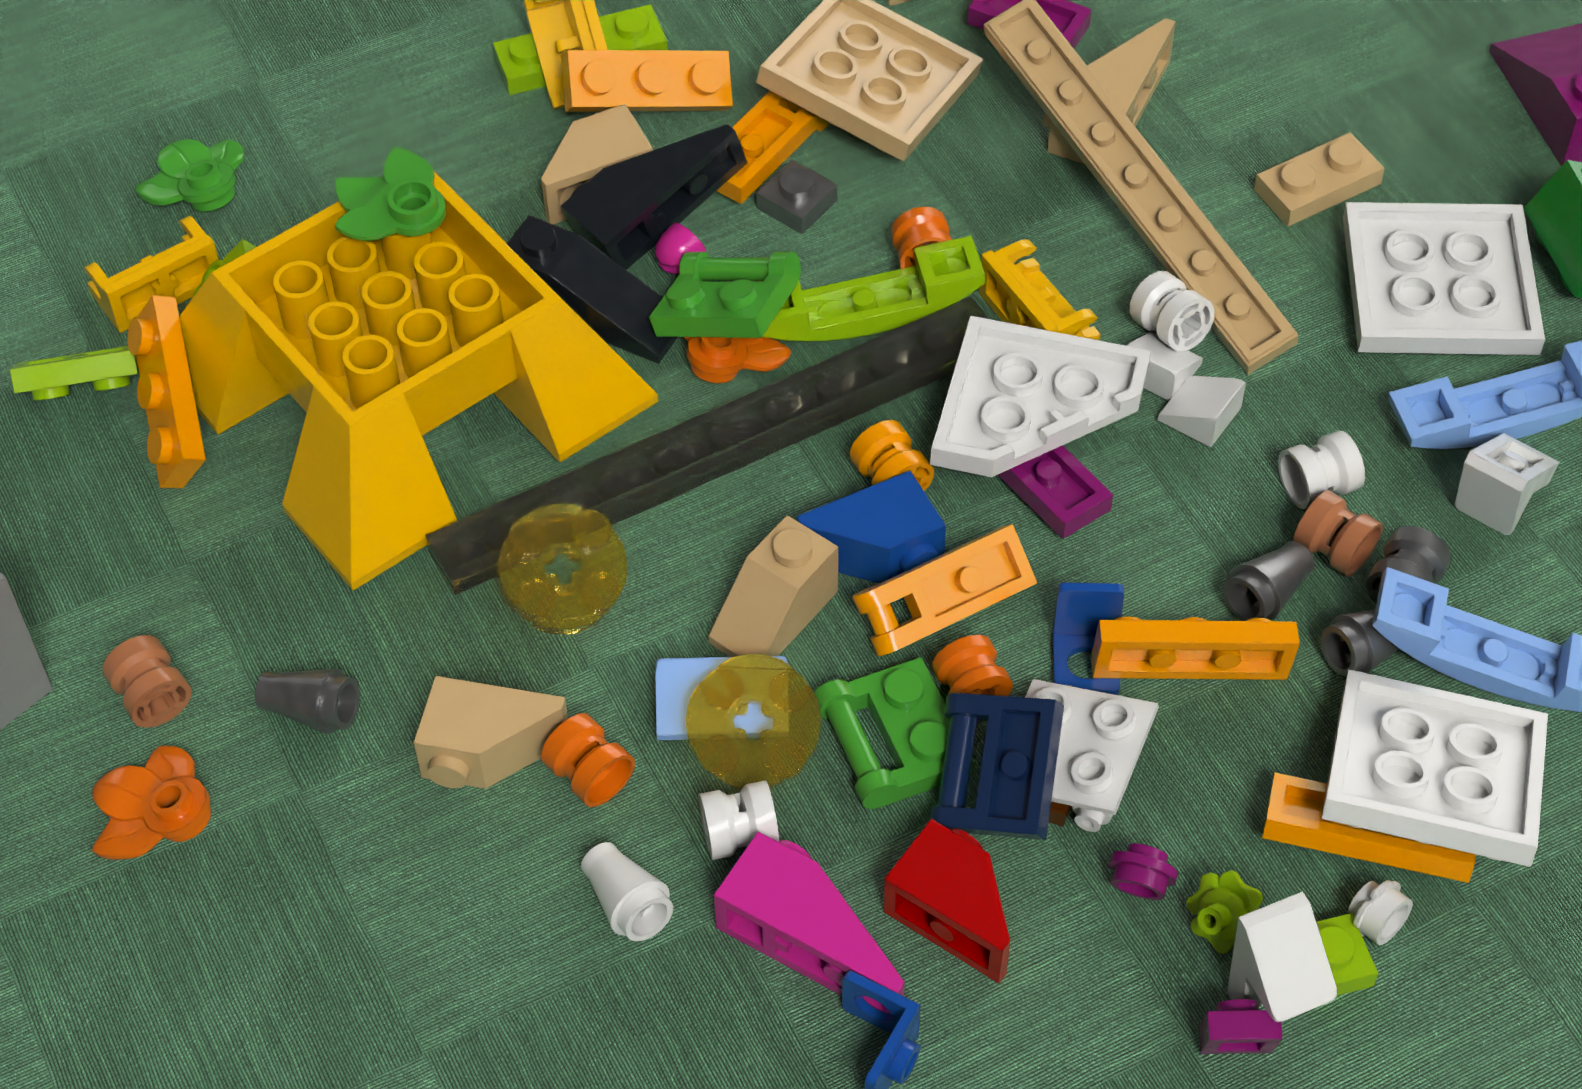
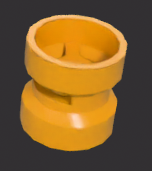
(887, 452)

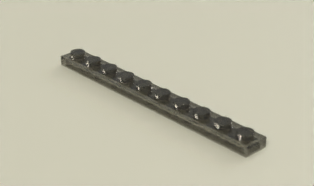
(719, 439)

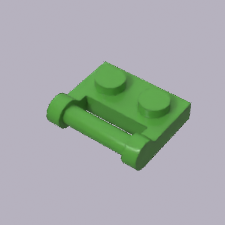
(726, 308)
(910, 721)

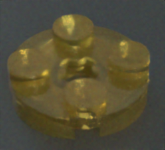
(538, 596)
(727, 694)

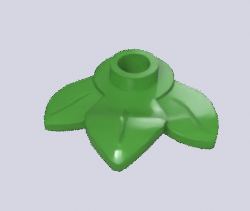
(194, 174)
(391, 204)

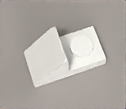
(1501, 480)
(1281, 960)

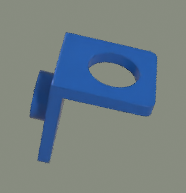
(1075, 627)
(900, 1050)

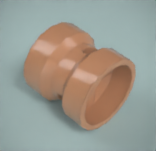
(1338, 533)
(144, 677)

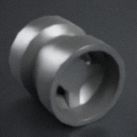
(1414, 553)

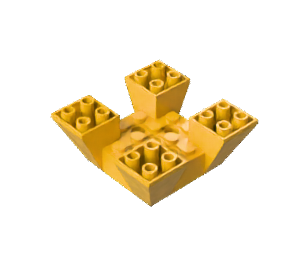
(382, 351)

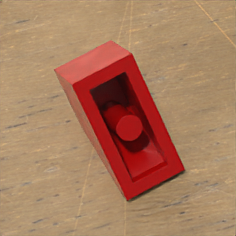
(951, 897)

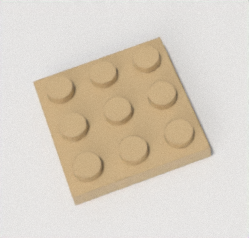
(870, 73)

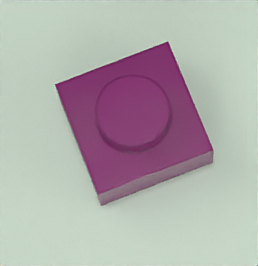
(1238, 1028)

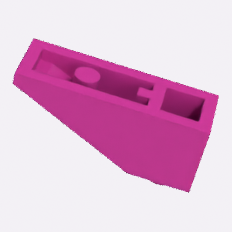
(797, 916)

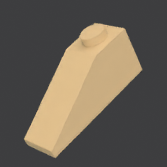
(1128, 75)

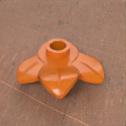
(721, 358)
(150, 804)

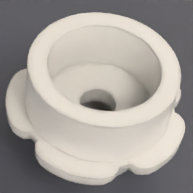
(1380, 910)

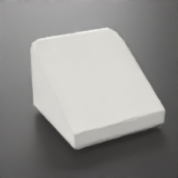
(1166, 366)
(1204, 407)

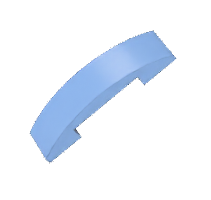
(1512, 404)
(1475, 649)

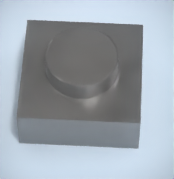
(796, 196)

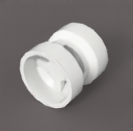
(1172, 311)
(1328, 465)
(736, 818)

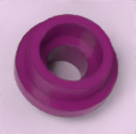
(1142, 871)

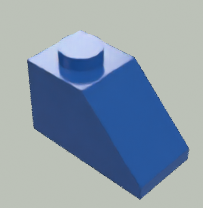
(881, 529)

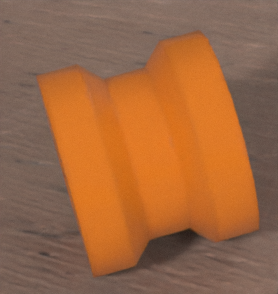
(915, 229)
(971, 668)

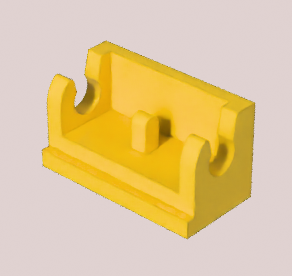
(559, 28)
(169, 273)
(1026, 297)

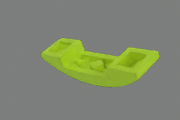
(882, 301)

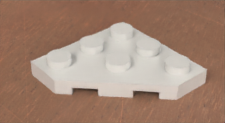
(1029, 393)

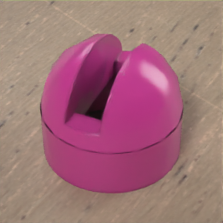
(673, 245)

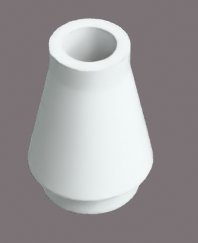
(629, 895)

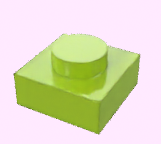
(1347, 954)

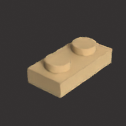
(1319, 179)

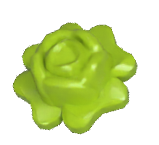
(1219, 906)

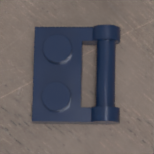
(1015, 765)

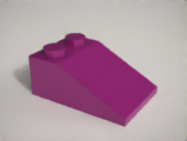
(1548, 82)

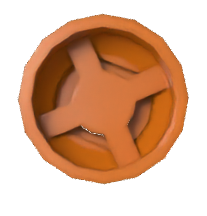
(584, 756)

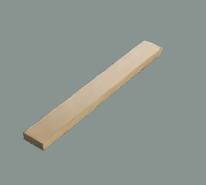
(1140, 183)

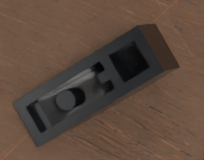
(641, 197)
(593, 286)

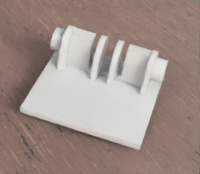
(1096, 748)

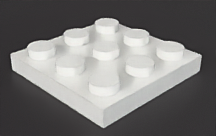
(1442, 279)
(1438, 768)

